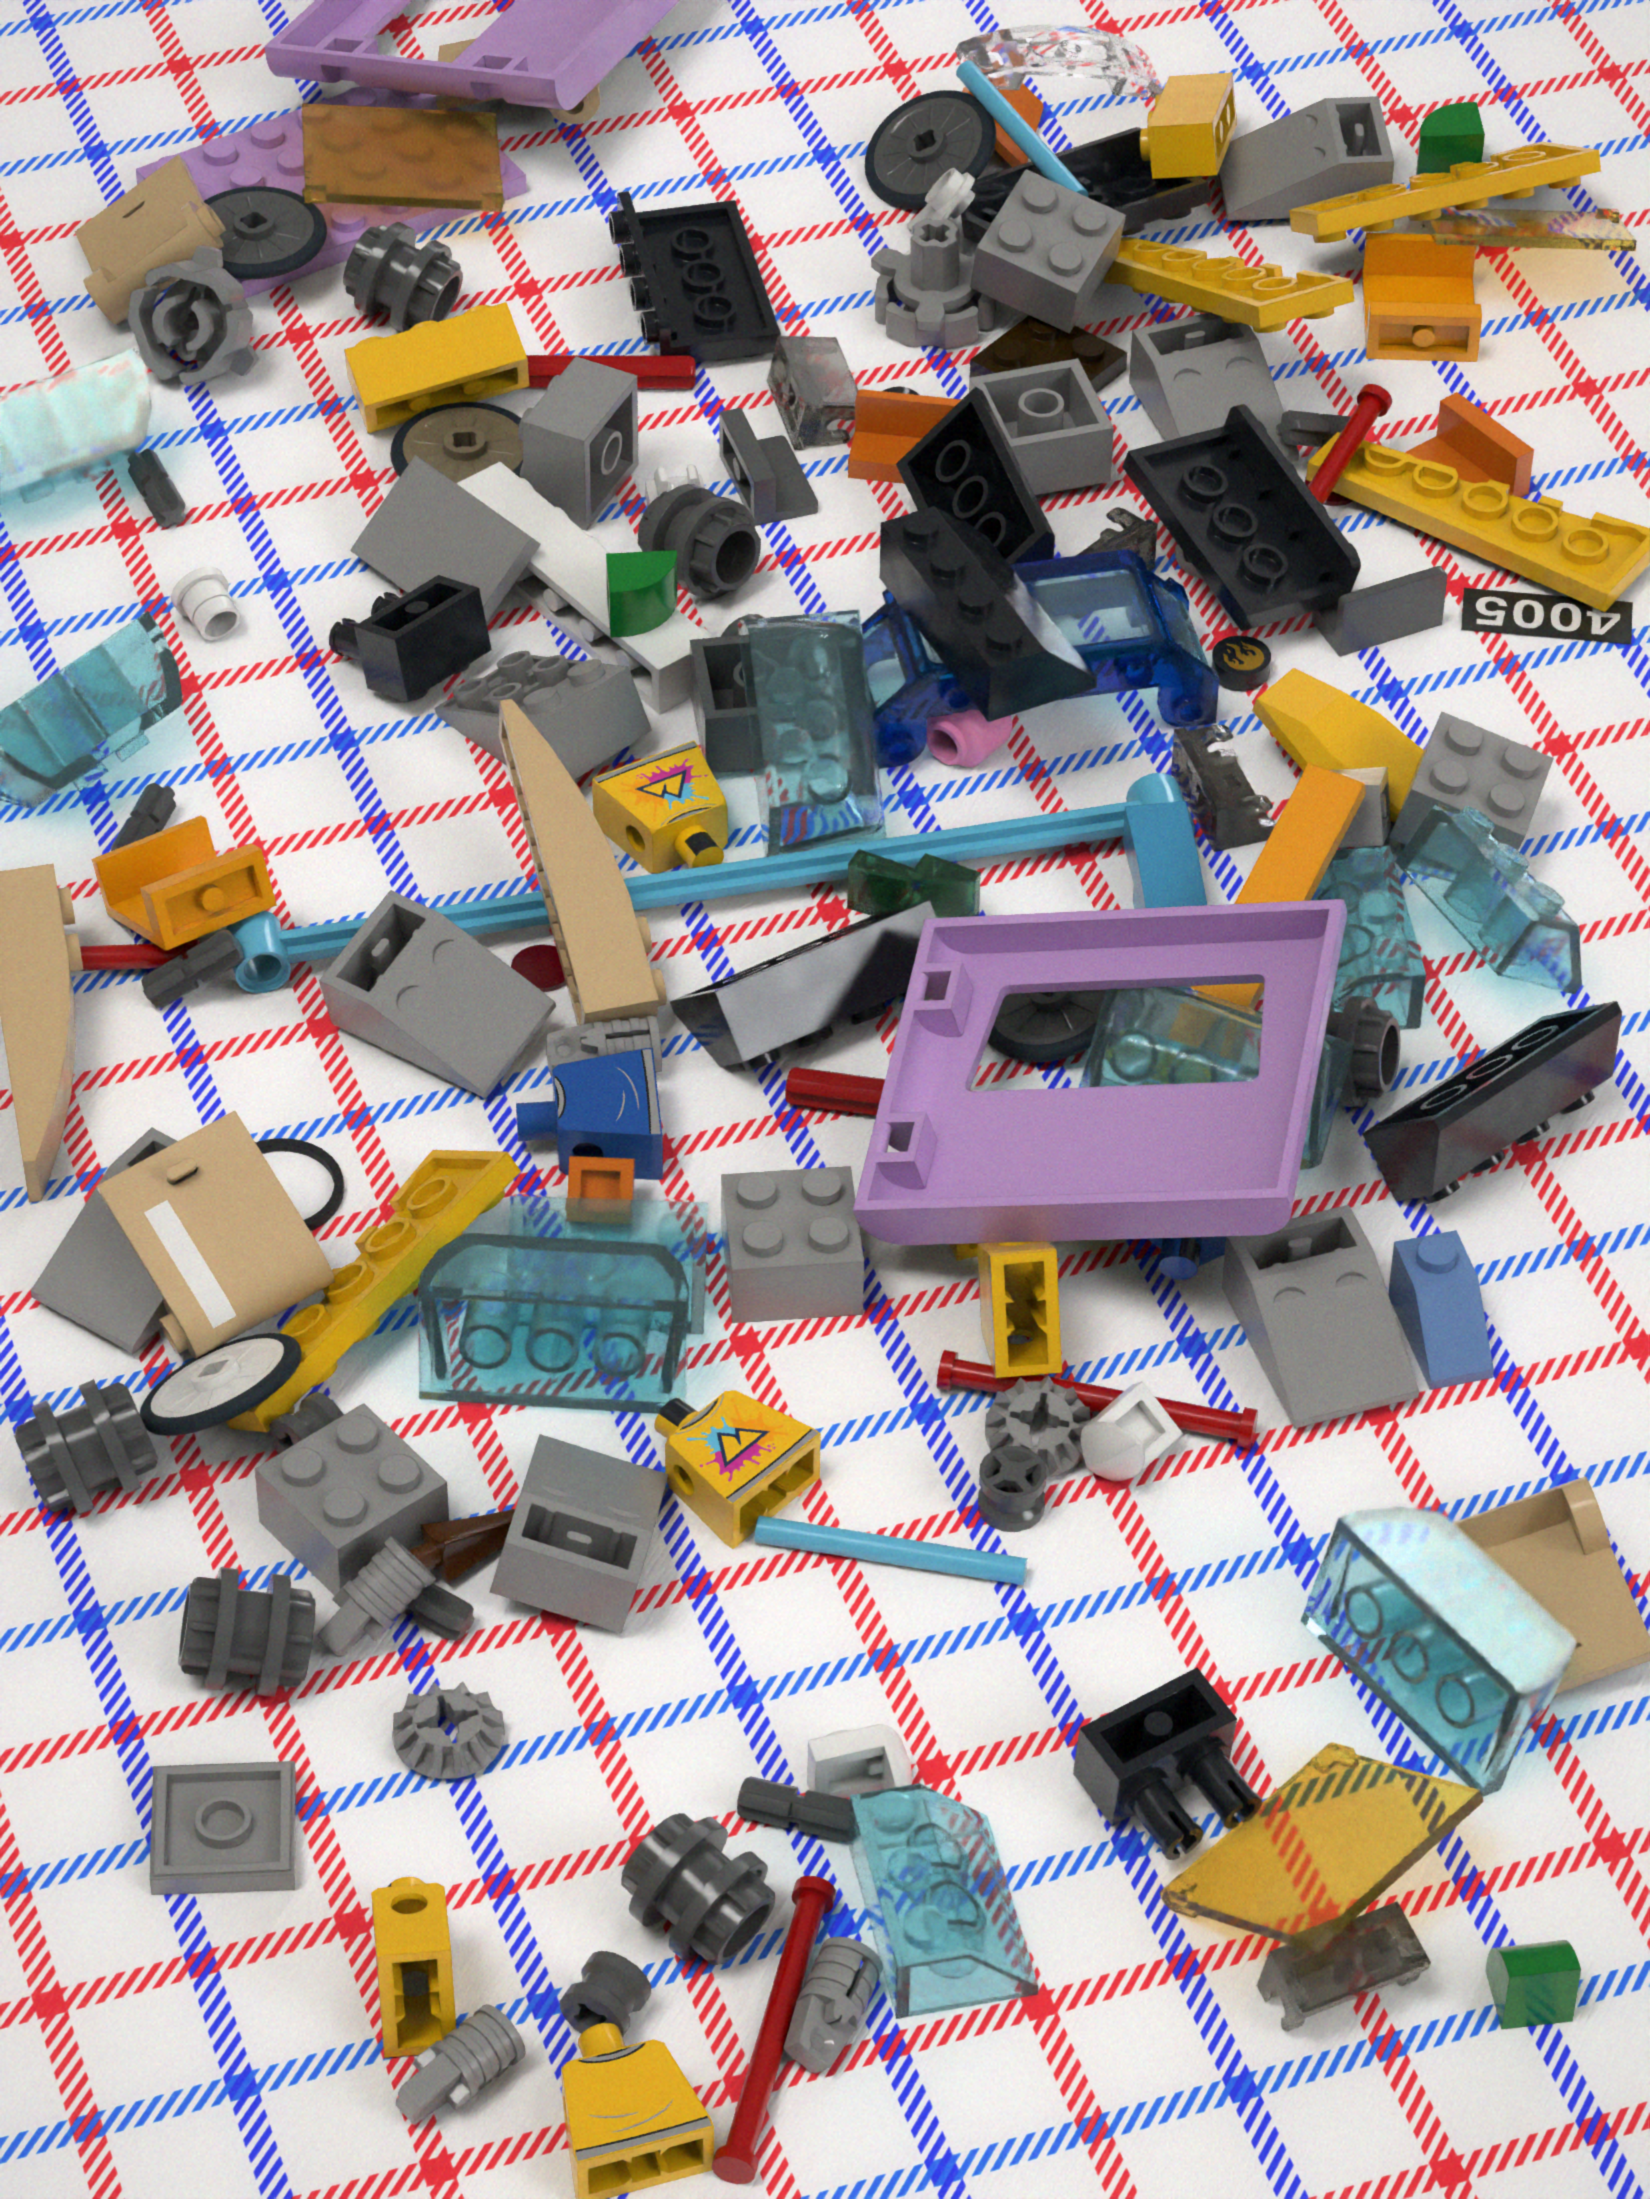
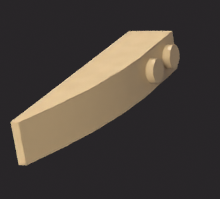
(581, 884)
(38, 1011)

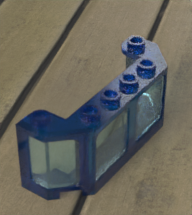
(1108, 607)

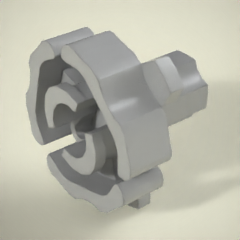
(933, 288)
(198, 318)

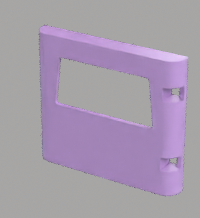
(528, 56)
(1105, 1156)

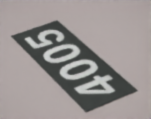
(1545, 616)

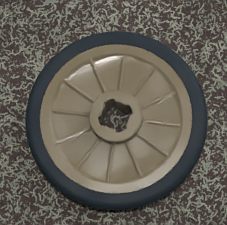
(460, 439)

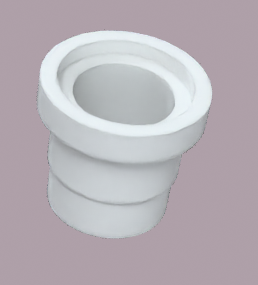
(206, 602)

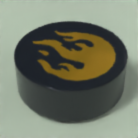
(1241, 662)

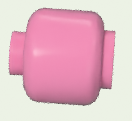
(966, 737)

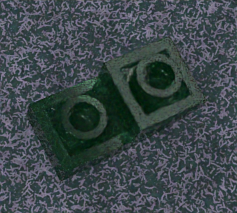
(883, 884)

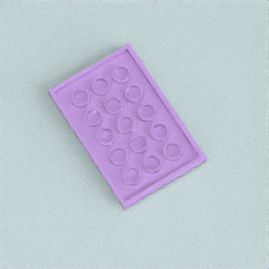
(273, 157)

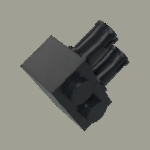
(416, 637)
(1158, 1746)

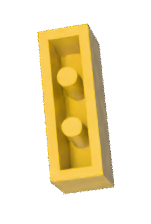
(1190, 126)
(436, 365)

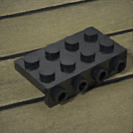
(1110, 173)
(694, 280)
(1246, 521)

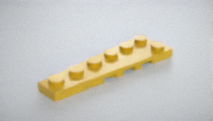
(1466, 186)
(1227, 287)
(1558, 549)
(429, 1213)

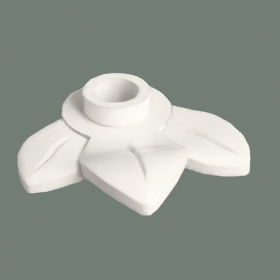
(946, 198)

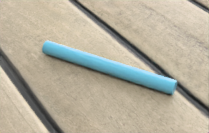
(1017, 127)
(891, 1550)

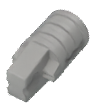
(603, 1039)
(375, 1597)
(832, 2002)
(461, 2064)

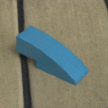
(1162, 856)

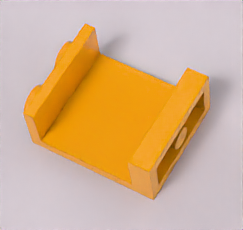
(1419, 299)
(178, 888)

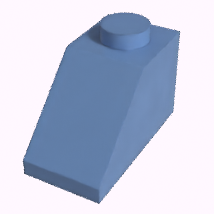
(1441, 1309)

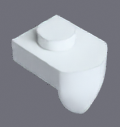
(1127, 1434)
(858, 1761)

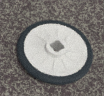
(220, 1384)

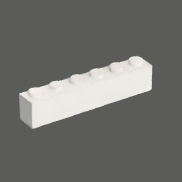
(570, 590)

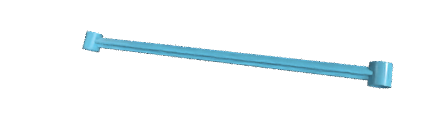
(271, 951)

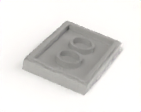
(441, 529)

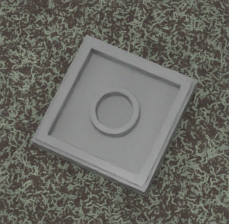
(223, 1828)

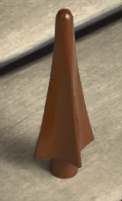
(461, 1543)

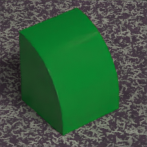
(1450, 137)
(640, 590)
(1533, 1983)

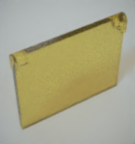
(401, 157)
(1531, 229)
(1321, 1848)

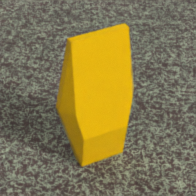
(1336, 731)

